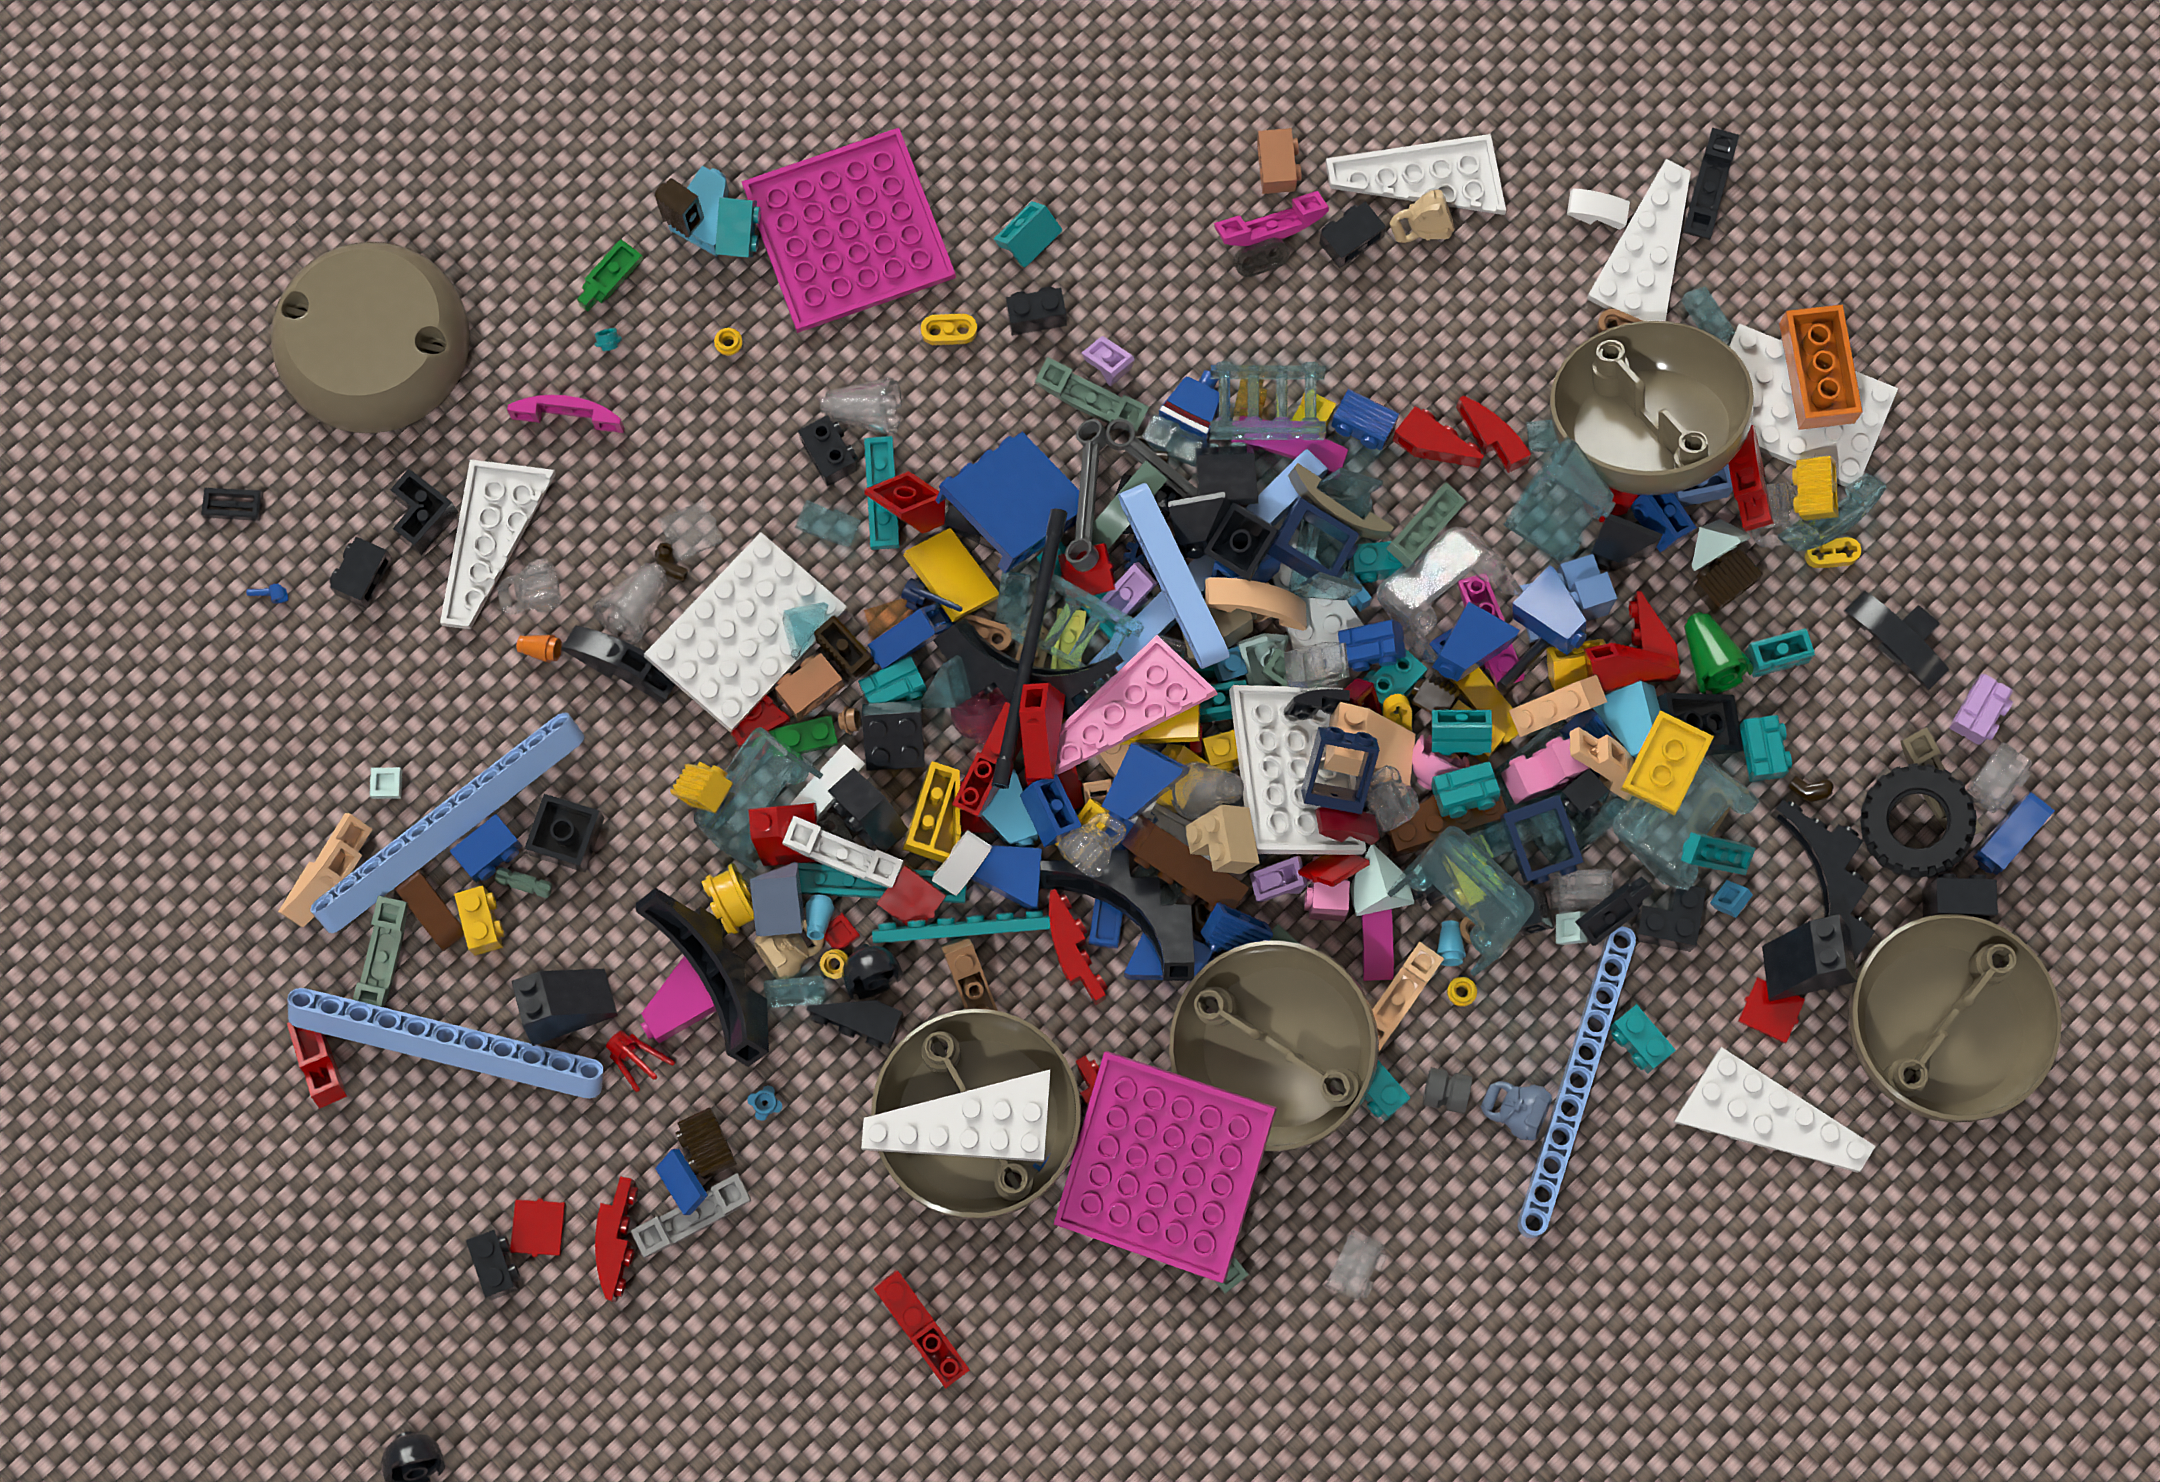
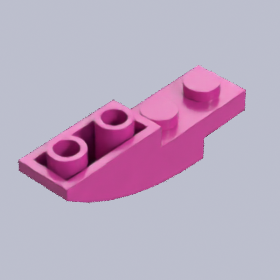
(1481, 595)

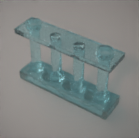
(1281, 427)
(1099, 614)

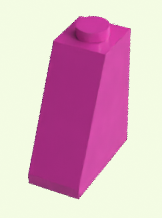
(677, 1004)

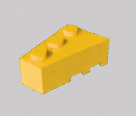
(935, 820)

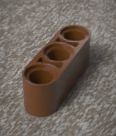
(430, 910)

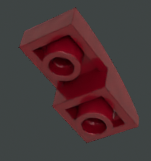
(1344, 824)

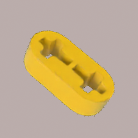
(1834, 559)
(1404, 717)

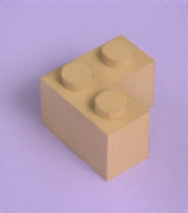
(1226, 837)

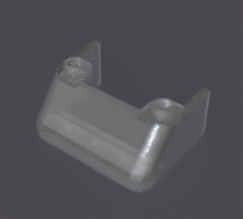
(1442, 564)

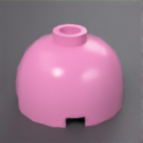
(1430, 764)

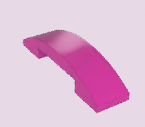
(1304, 212)
(531, 408)
(1326, 451)
(1377, 946)

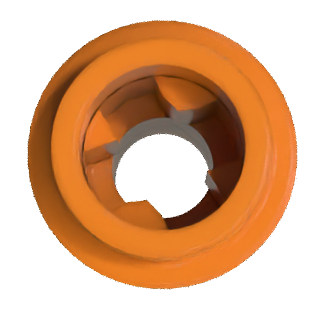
(540, 647)

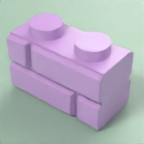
(1981, 710)

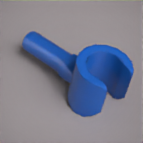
(275, 591)

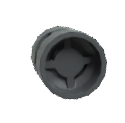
(1447, 1090)

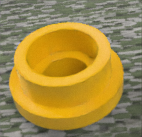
(725, 334)
(825, 963)
(1466, 983)

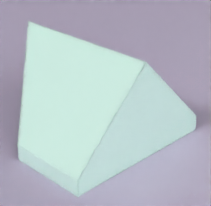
(1716, 540)
(1257, 652)
(1374, 881)

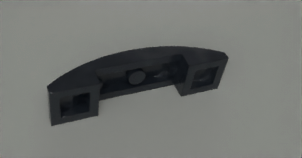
(1710, 183)
(1898, 639)

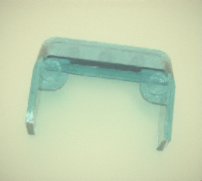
(1353, 493)
(758, 776)
(1475, 887)

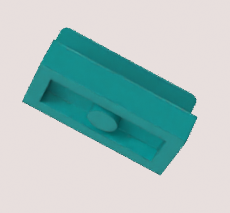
(1029, 233)

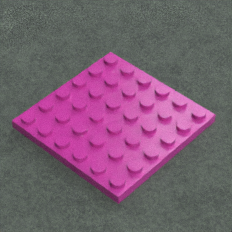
(849, 230)
(1165, 1166)

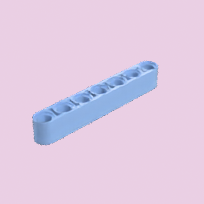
(1173, 576)

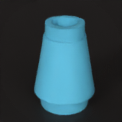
(818, 915)
(1451, 944)

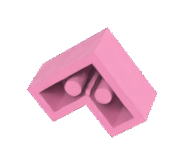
(1543, 773)
(1327, 901)

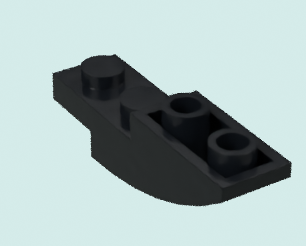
(618, 658)

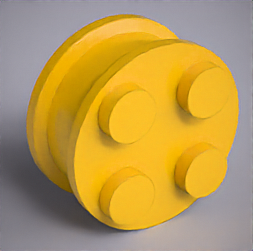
(730, 898)

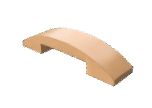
(1256, 597)
(1404, 990)

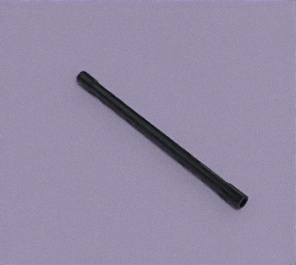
(1054, 534)

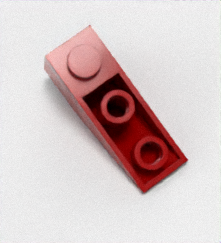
(1430, 440)
(1650, 632)
(1625, 665)
(1040, 728)

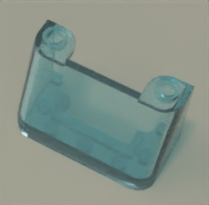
(1561, 502)

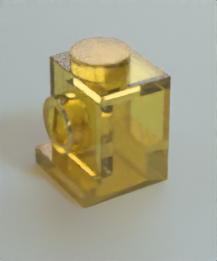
(1241, 403)

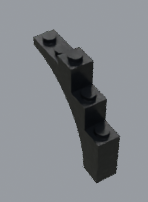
(990, 668)
(1829, 856)
(1139, 899)
(700, 940)

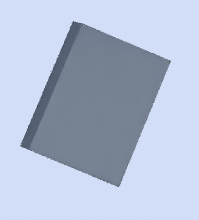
(778, 901)

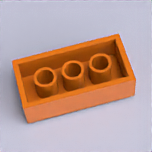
(1820, 367)

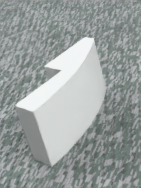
(1594, 206)
(962, 863)

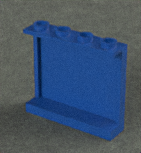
(1011, 498)

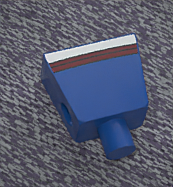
(1193, 405)

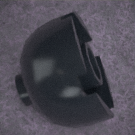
(870, 971)
(412, 1458)

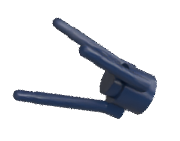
(918, 593)

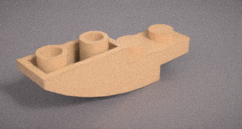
(1604, 757)
(331, 866)

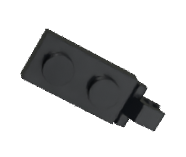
(1614, 911)

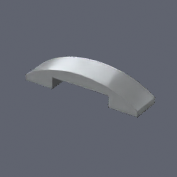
(674, 1226)

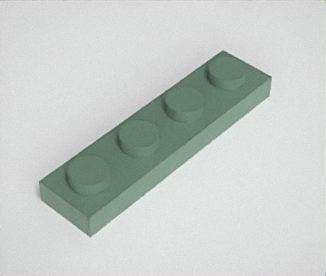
(1426, 525)

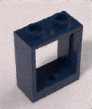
(1300, 562)
(1334, 796)
(1521, 814)

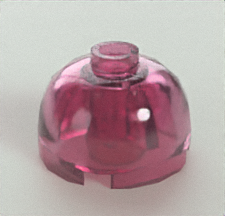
(977, 716)

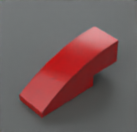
(1493, 434)
(317, 1065)

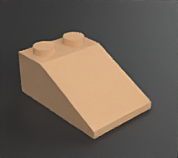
(1393, 740)

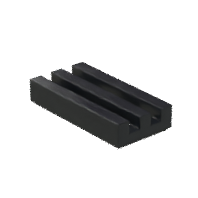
(257, 495)

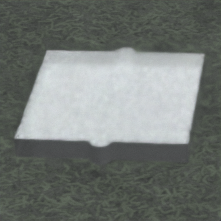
(690, 530)

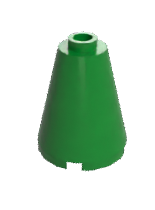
(1714, 655)

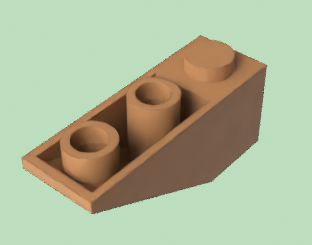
(968, 974)

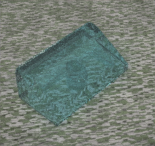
(1707, 313)
(795, 991)

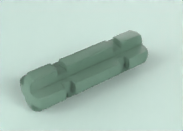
(523, 882)

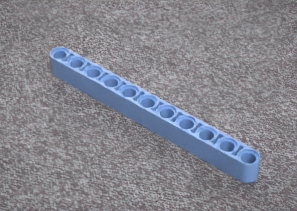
(1272, 506)
(447, 823)
(445, 1043)
(1568, 1093)

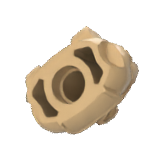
(1427, 218)
(785, 952)

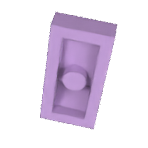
(1109, 359)
(1131, 590)
(1278, 880)

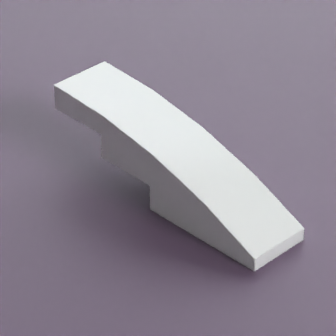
(836, 768)

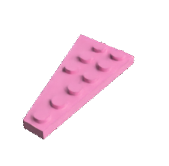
(1140, 696)

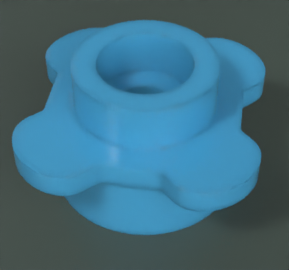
(763, 1111)

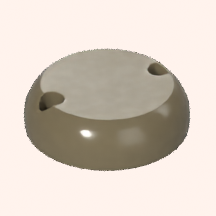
(361, 336)
(1653, 405)
(1953, 1020)
(1280, 1037)
(981, 1051)

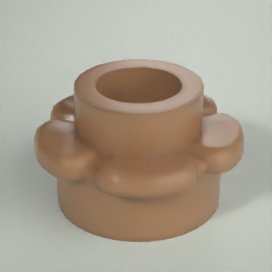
(849, 720)

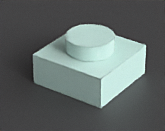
(386, 783)
(1567, 930)

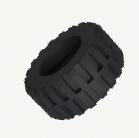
(1926, 781)

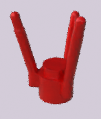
(624, 1048)

